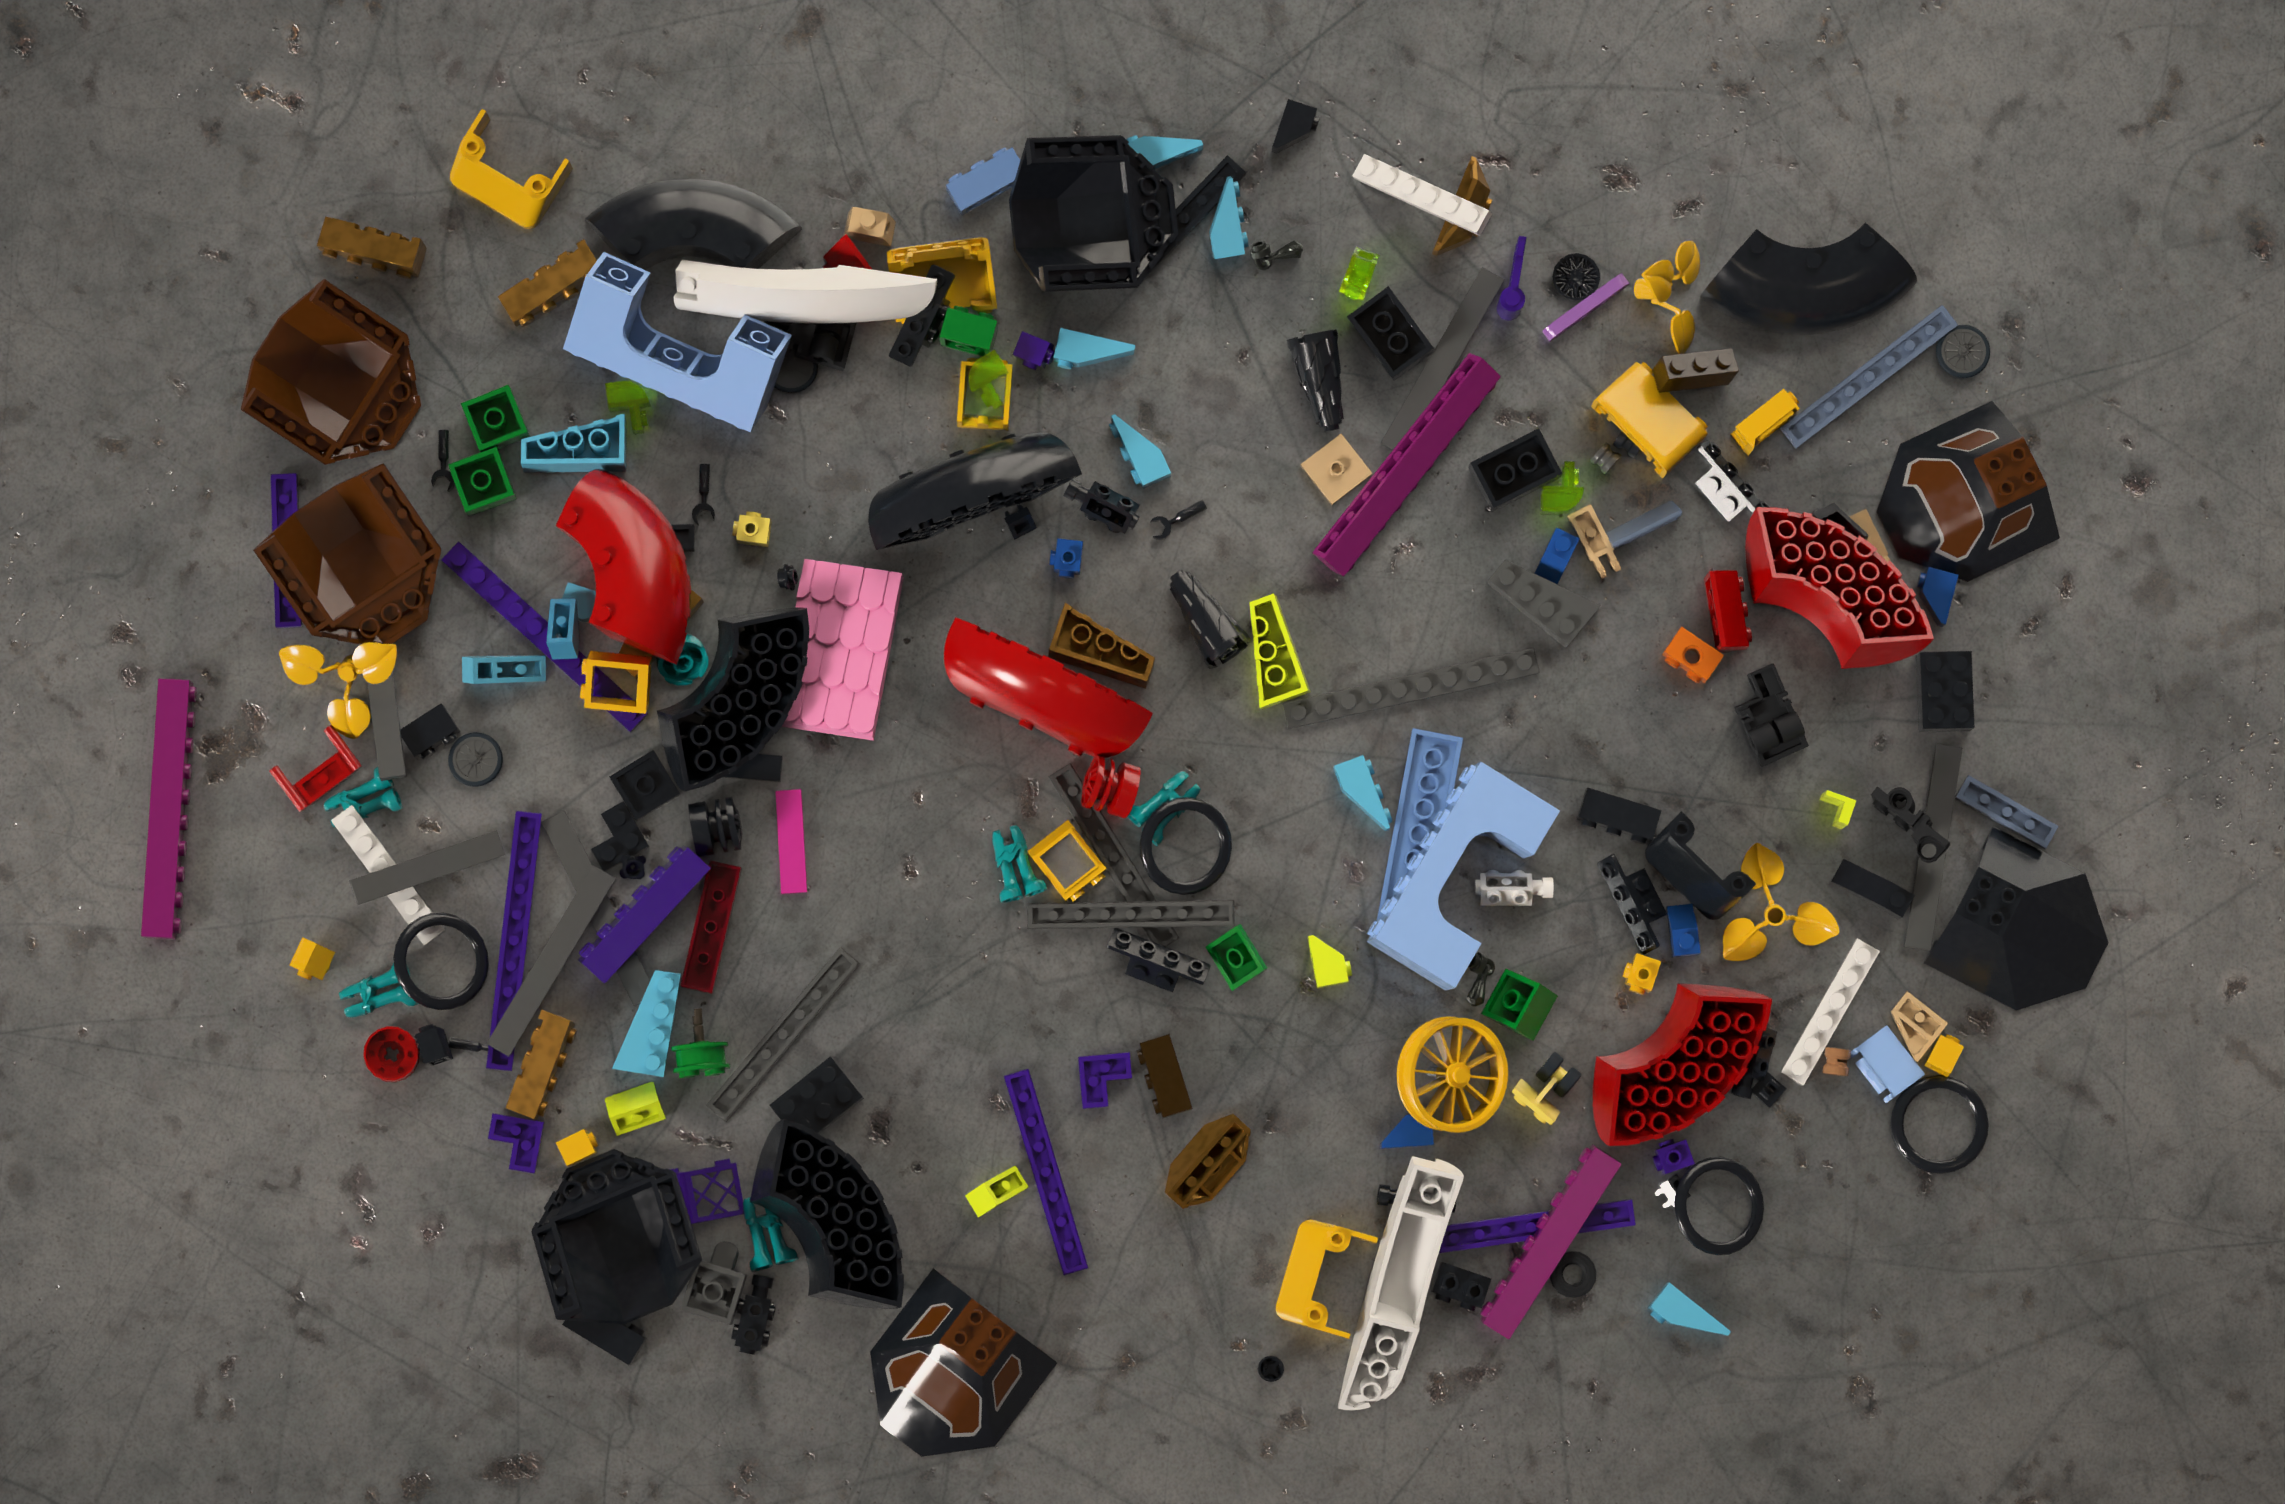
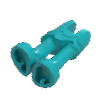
(389, 799)
(1140, 814)
(1005, 856)
(368, 988)
(772, 1223)

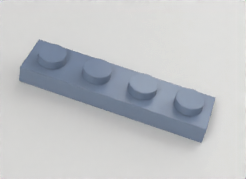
(2006, 812)

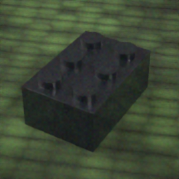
(1391, 333)
(1515, 470)
(1945, 691)
(818, 1098)

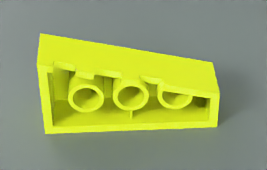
(1277, 662)

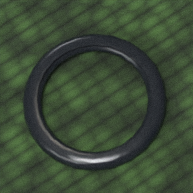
(1150, 827)
(406, 982)
(1906, 1149)
(1682, 1218)

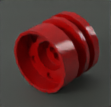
(1105, 784)
(376, 1050)

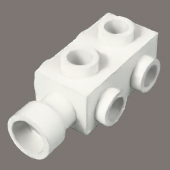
(1507, 891)

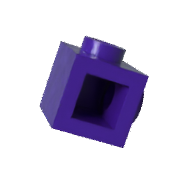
(1033, 351)
(1672, 1156)

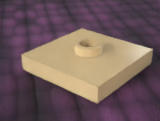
(1336, 469)

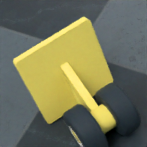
(1528, 1096)

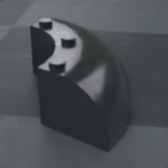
(693, 221)
(1810, 287)
(969, 487)
(740, 699)
(834, 1215)

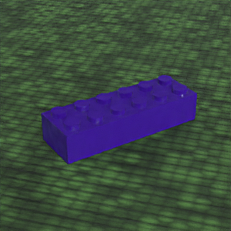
(644, 913)

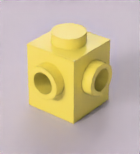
(752, 529)

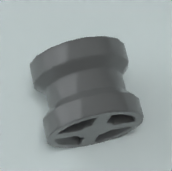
(1605, 458)

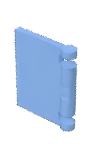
(1887, 1063)

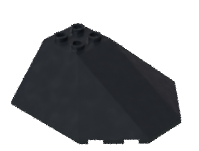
(1089, 213)
(2022, 927)
(615, 1240)

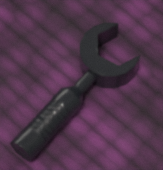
(443, 456)
(704, 470)
(1180, 517)
(467, 1045)

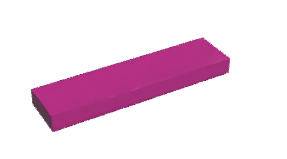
(791, 841)

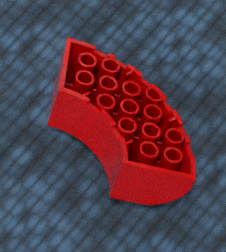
(635, 564)
(1835, 585)
(1041, 692)
(1681, 1066)

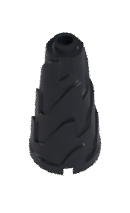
(1319, 371)
(1210, 625)

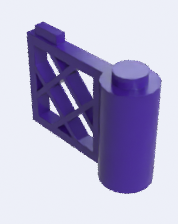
(1513, 298)
(688, 1191)

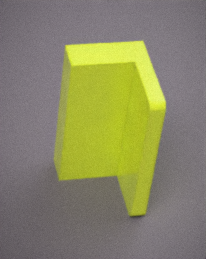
(1845, 807)
(634, 1108)

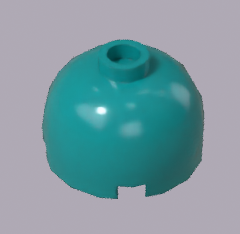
(691, 663)

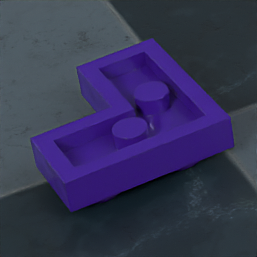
(1096, 1071)
(524, 1135)

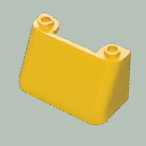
(964, 258)
(1651, 418)

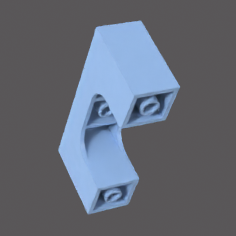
(615, 336)
(1411, 920)

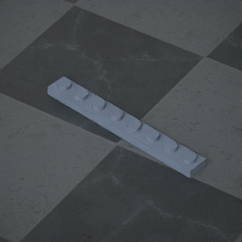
(1869, 376)

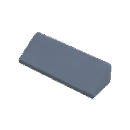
(1644, 524)

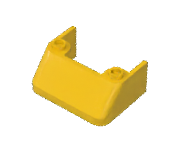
(518, 203)
(1302, 1272)

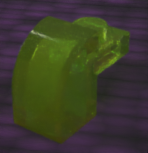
(1359, 274)
(983, 373)
(629, 396)
(1564, 498)

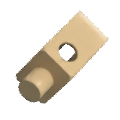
(870, 226)

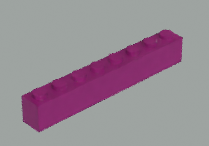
(1550, 1241)

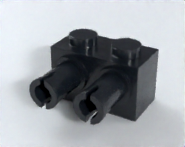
(1461, 1286)

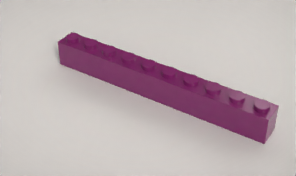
(1406, 464)
(167, 809)

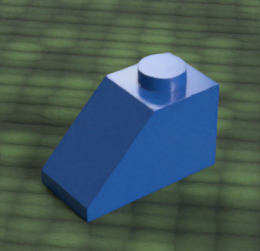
(1556, 555)
(1937, 593)
(1683, 930)
(1408, 1134)

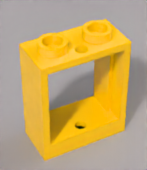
(623, 661)

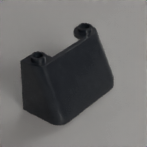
(1691, 874)

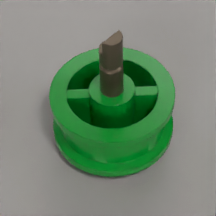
(700, 1054)

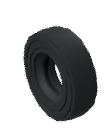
(1587, 1281)

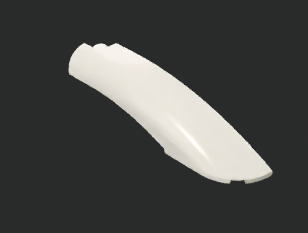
(801, 295)
(1399, 1282)

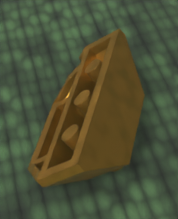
(1473, 189)
(1208, 1161)

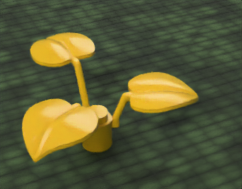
(1657, 288)
(371, 659)
(1811, 926)

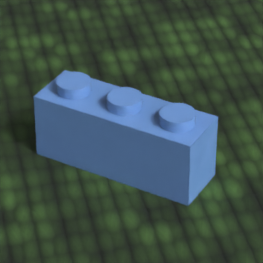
(984, 180)

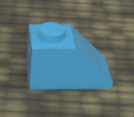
(563, 629)

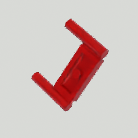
(321, 779)

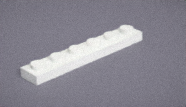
(1422, 195)
(375, 858)
(1829, 1012)

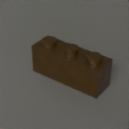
(1695, 370)
(1164, 1076)

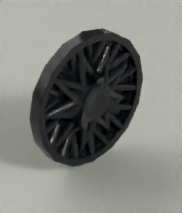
(1576, 276)

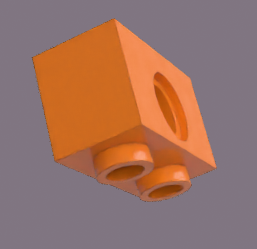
(1707, 655)

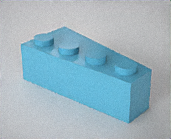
(578, 448)
(650, 1033)

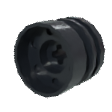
(715, 826)

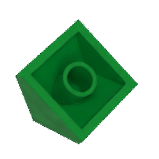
(1236, 957)

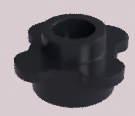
(787, 577)
(635, 873)

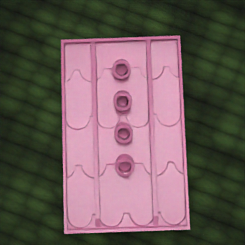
(848, 647)

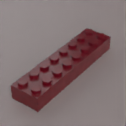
(711, 927)

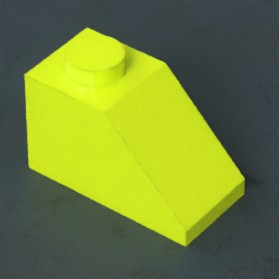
(1328, 964)
(996, 1191)

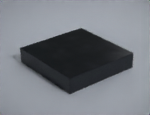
(644, 785)

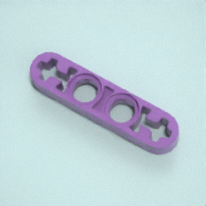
(1585, 307)

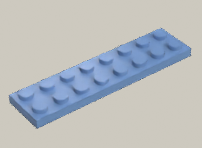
(1425, 787)

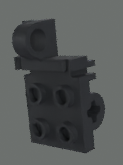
(819, 342)
(1769, 720)
(1906, 820)

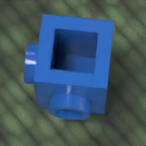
(1067, 557)

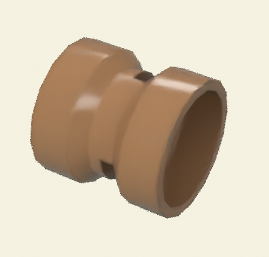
(1836, 1061)

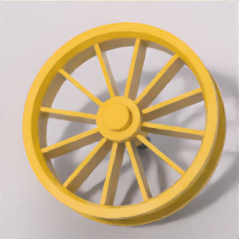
(1452, 1074)

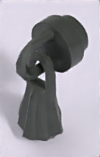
(1262, 250)
(1479, 966)

